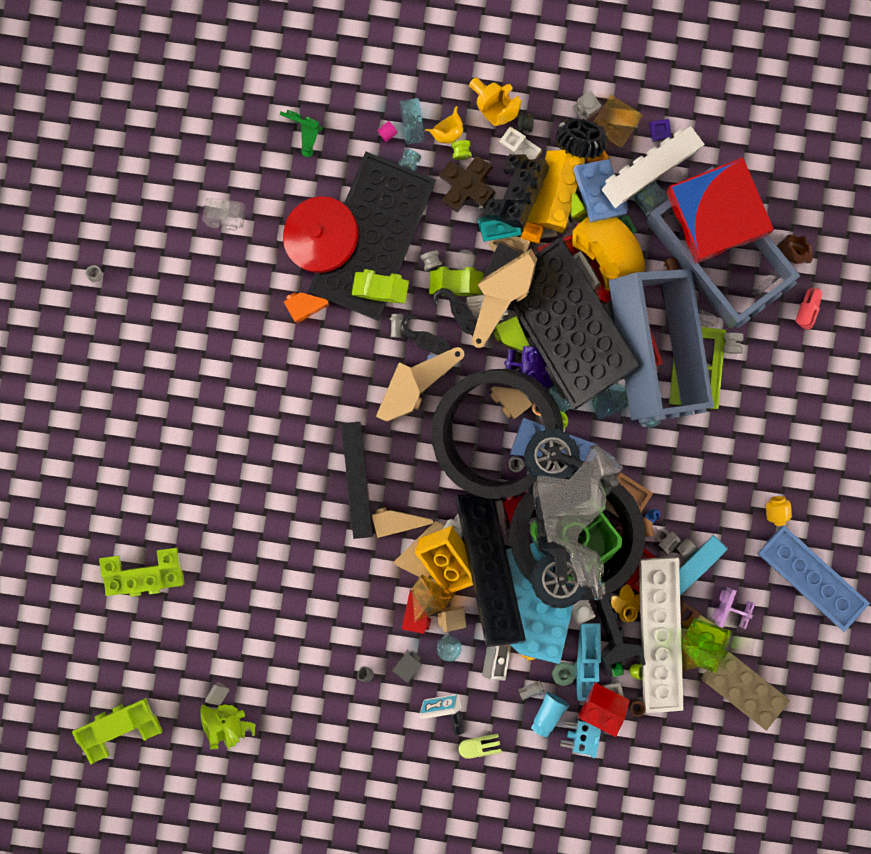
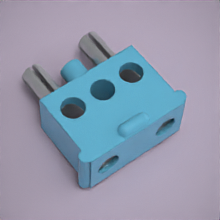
(591, 739)

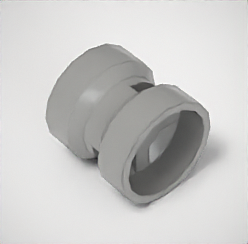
(733, 343)

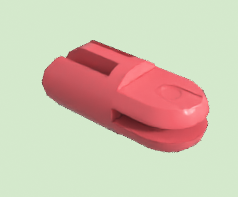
(809, 308)

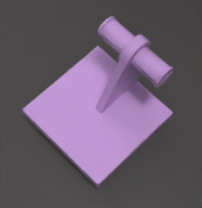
(720, 614)

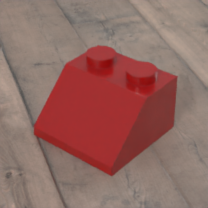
(604, 709)

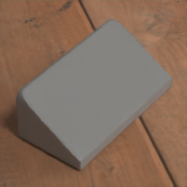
(496, 662)

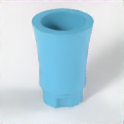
(549, 714)

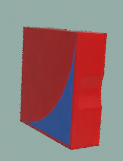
(719, 210)

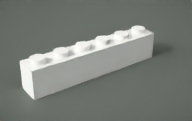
(652, 167)

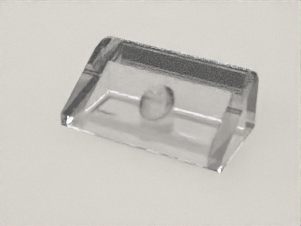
(766, 284)

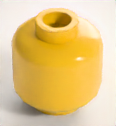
(778, 510)

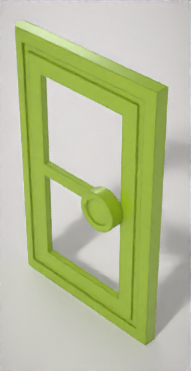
(717, 364)

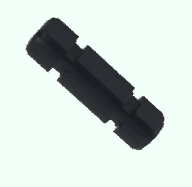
(456, 721)

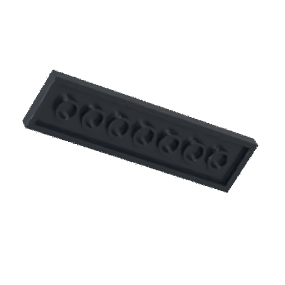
(490, 570)

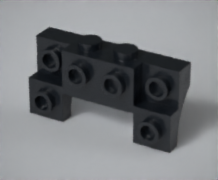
(521, 192)

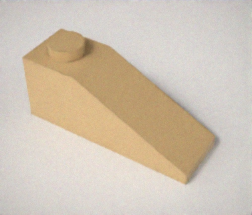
(394, 521)

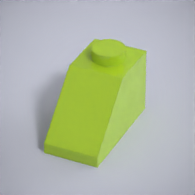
(511, 334)

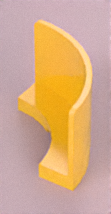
(611, 246)

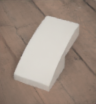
(518, 144)

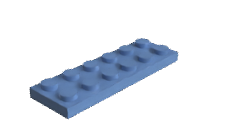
(813, 578)

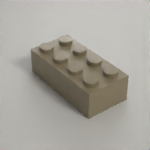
(746, 690)

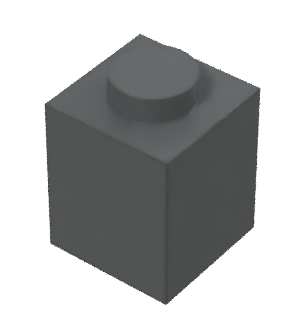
(407, 665)

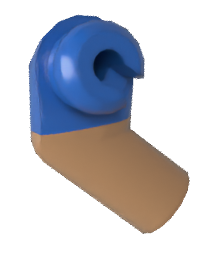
(649, 518)

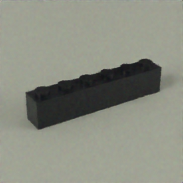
(357, 480)

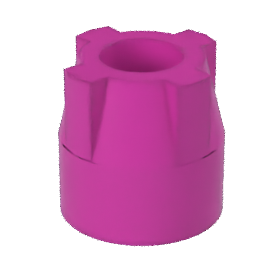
(387, 131)

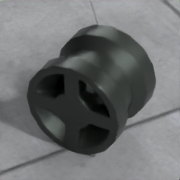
(525, 122)

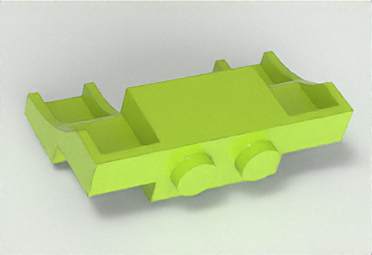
(137, 580)
(120, 721)

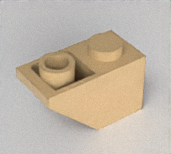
(511, 399)
(452, 618)

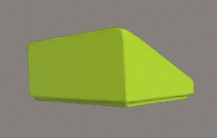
(578, 208)

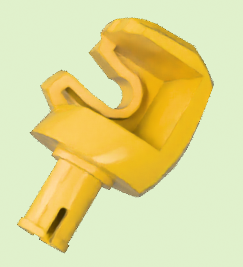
(495, 102)

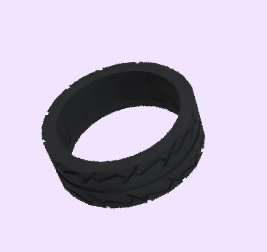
(443, 435)
(631, 552)

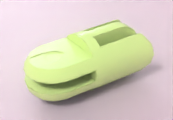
(473, 748)

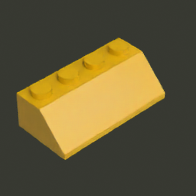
(555, 196)

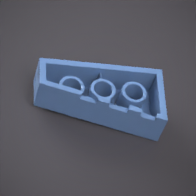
(530, 428)

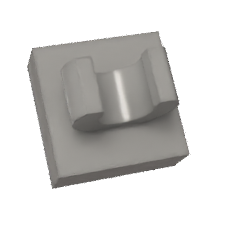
(669, 543)

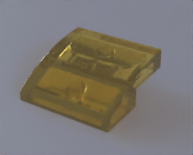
(617, 120)

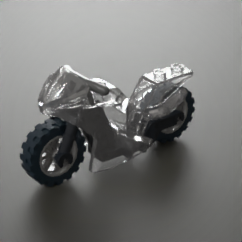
(564, 510)

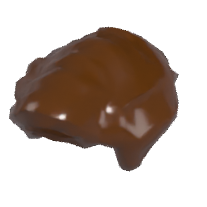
(796, 249)

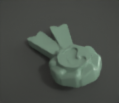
(564, 673)

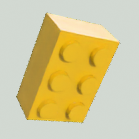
(445, 559)

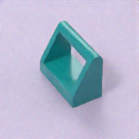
(495, 229)

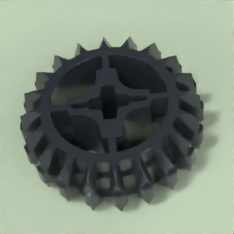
(581, 138)

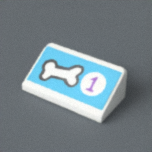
(440, 706)

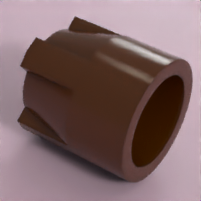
(640, 711)

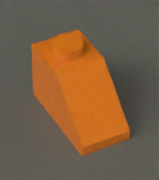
(304, 305)

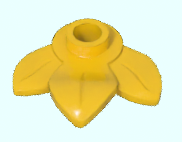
(626, 601)

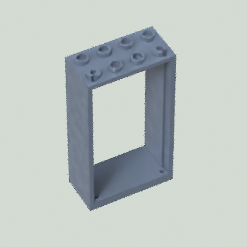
(705, 284)
(686, 342)

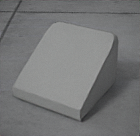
(217, 694)

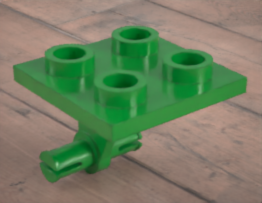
(309, 131)

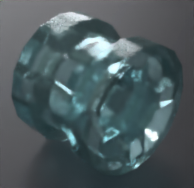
(410, 159)

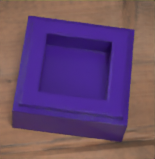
(660, 130)

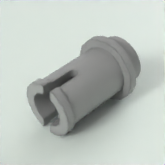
(395, 325)
(531, 690)

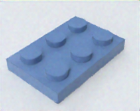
(591, 180)

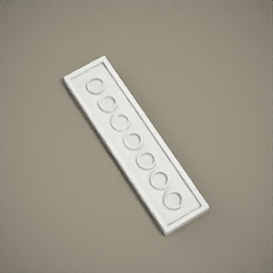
(661, 634)

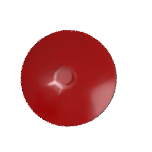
(320, 234)

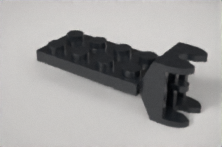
(616, 649)

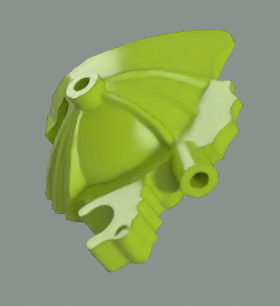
(224, 725)

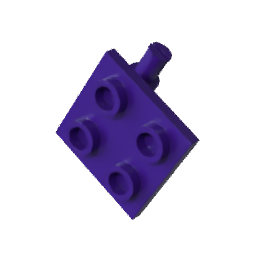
(532, 364)

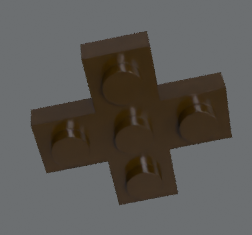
(467, 184)

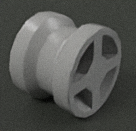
(431, 260)

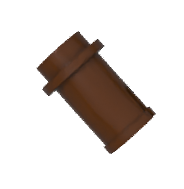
(671, 264)

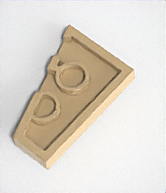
(409, 560)

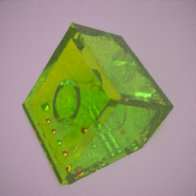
(706, 644)

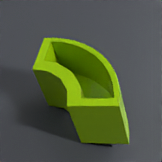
(458, 281)
(380, 287)

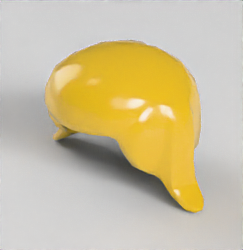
(448, 129)

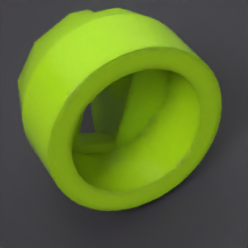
(636, 671)

